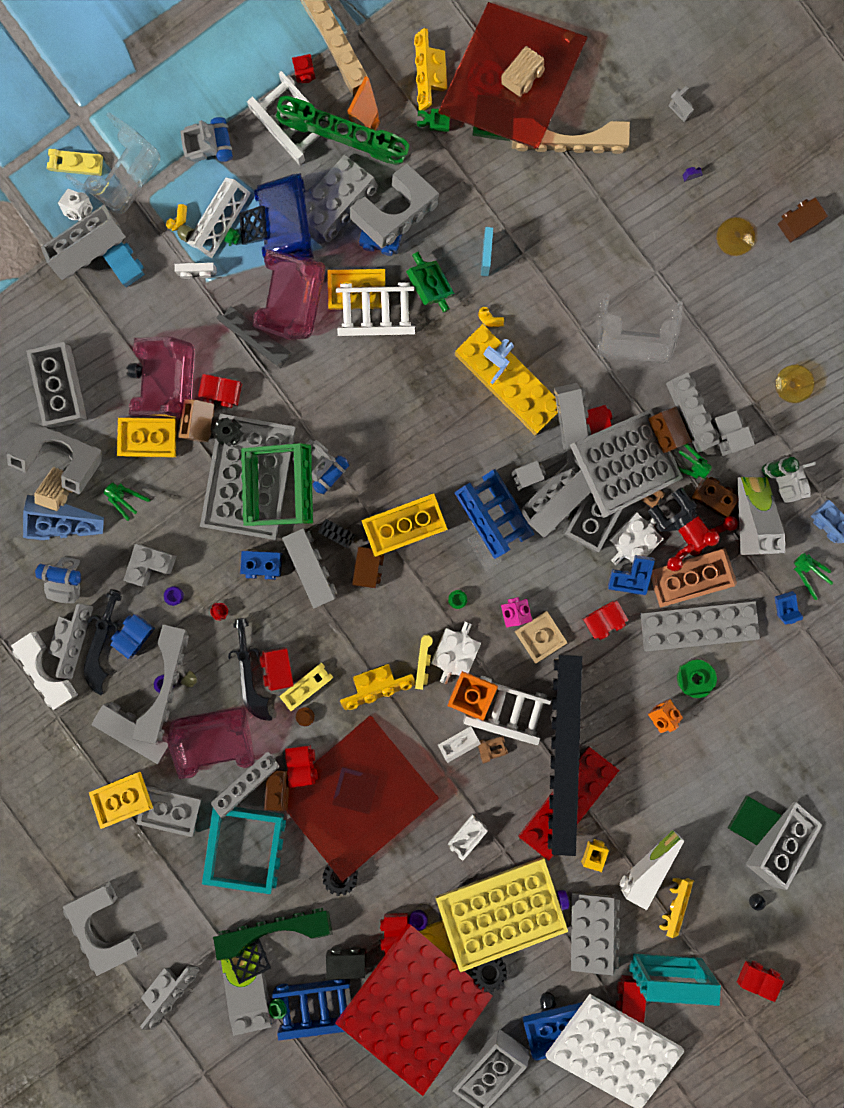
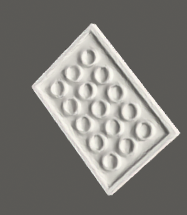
(614, 1052)

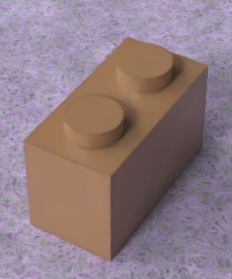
(196, 420)

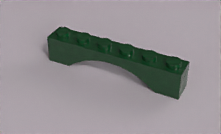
(233, 944)

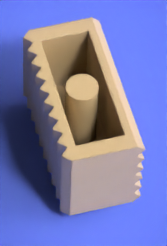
(523, 71)
(50, 492)

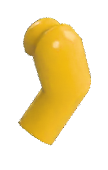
(179, 220)
(487, 318)

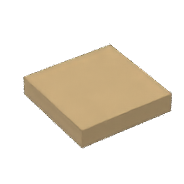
(540, 637)

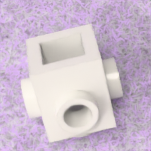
(75, 205)

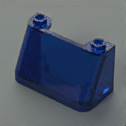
(285, 216)

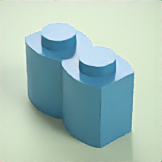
(123, 263)

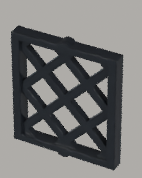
(243, 228)
(262, 954)

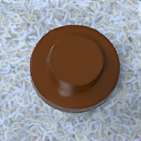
(305, 716)

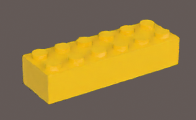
(514, 387)

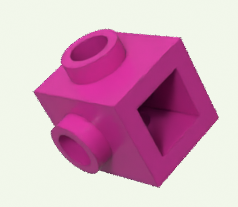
(516, 612)

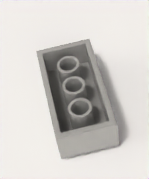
(83, 242)
(56, 385)
(556, 499)
(589, 526)

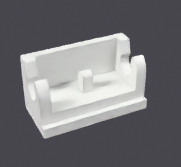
(468, 837)

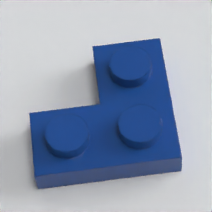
(634, 581)

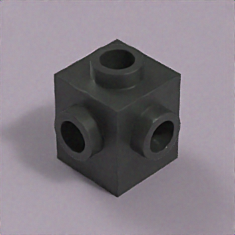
(233, 436)

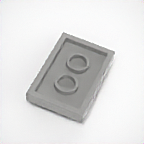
(171, 812)

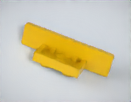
(430, 69)
(374, 685)

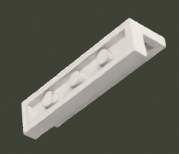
(214, 212)

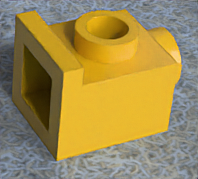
(595, 862)

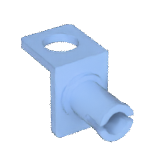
(498, 357)

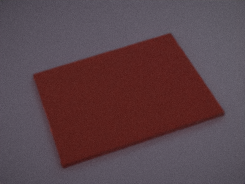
(477, 87)
(360, 798)

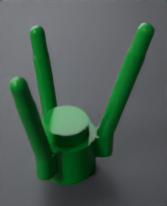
(700, 466)
(115, 494)
(806, 563)

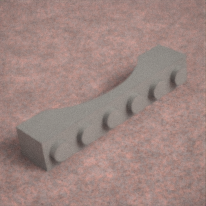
(149, 725)

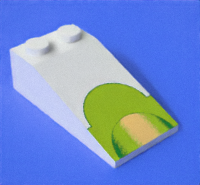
(648, 874)

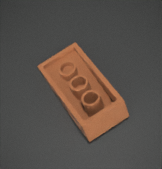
(696, 578)

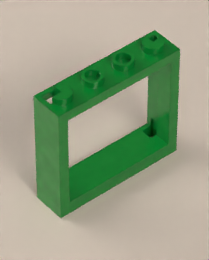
(302, 478)

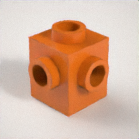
(665, 716)

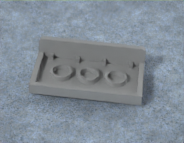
(331, 199)
(594, 933)

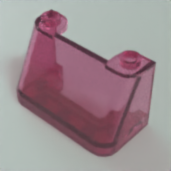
(291, 296)
(165, 377)
(210, 740)

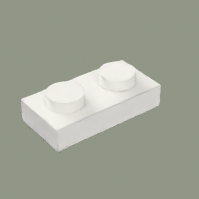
(188, 270)
(459, 744)

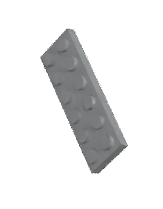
(700, 626)

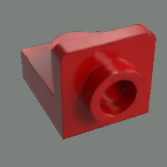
(304, 68)

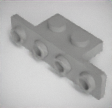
(69, 639)
(245, 784)
(164, 993)

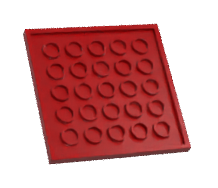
(414, 1009)

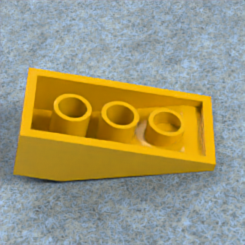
(404, 525)

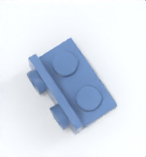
(831, 520)

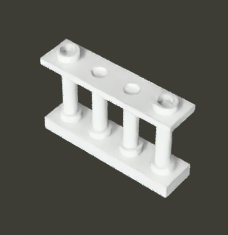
(271, 122)
(367, 327)
(511, 729)

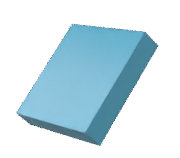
(486, 254)

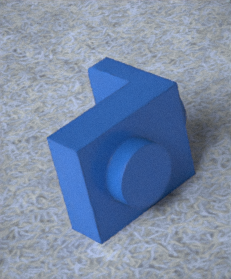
(787, 608)

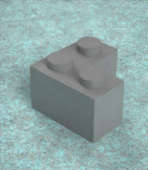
(732, 434)
(146, 559)

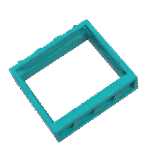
(277, 844)
(703, 992)

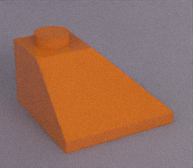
(363, 107)
(472, 695)

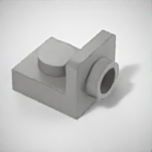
(681, 106)

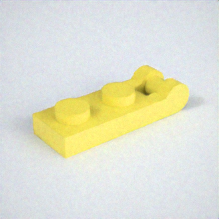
(75, 162)
(424, 660)
(305, 687)

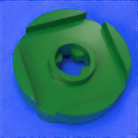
(704, 685)

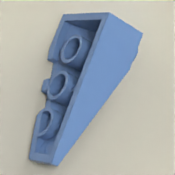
(43, 523)

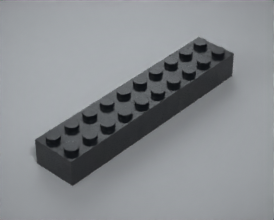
(566, 755)

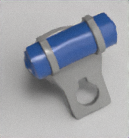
(207, 140)
(325, 467)
(60, 583)

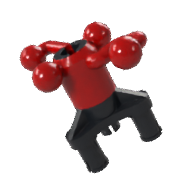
(690, 528)

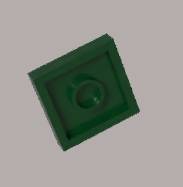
(753, 820)

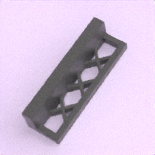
(254, 337)

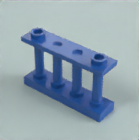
(482, 520)
(307, 1027)

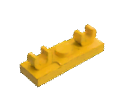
(677, 907)

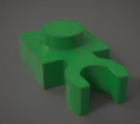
(435, 120)

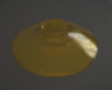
(729, 242)
(803, 383)

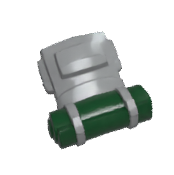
(790, 478)

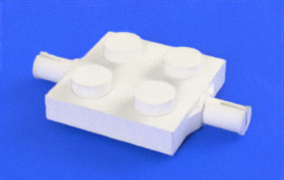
(635, 538)
(455, 652)

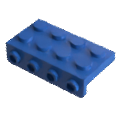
(545, 1027)

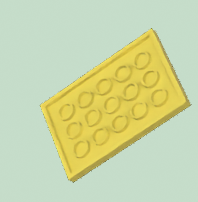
(501, 914)

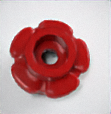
(221, 608)

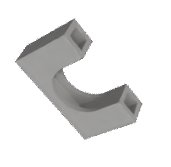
(385, 227)
(38, 440)
(101, 954)

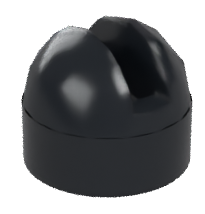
(134, 370)
(755, 899)
(547, 1000)

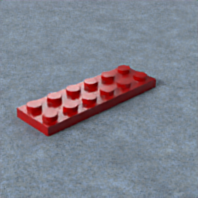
(594, 777)

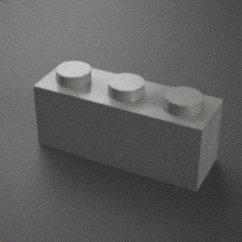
(528, 475)

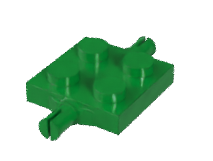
(430, 282)

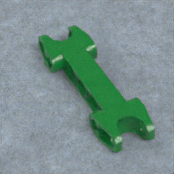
(306, 118)

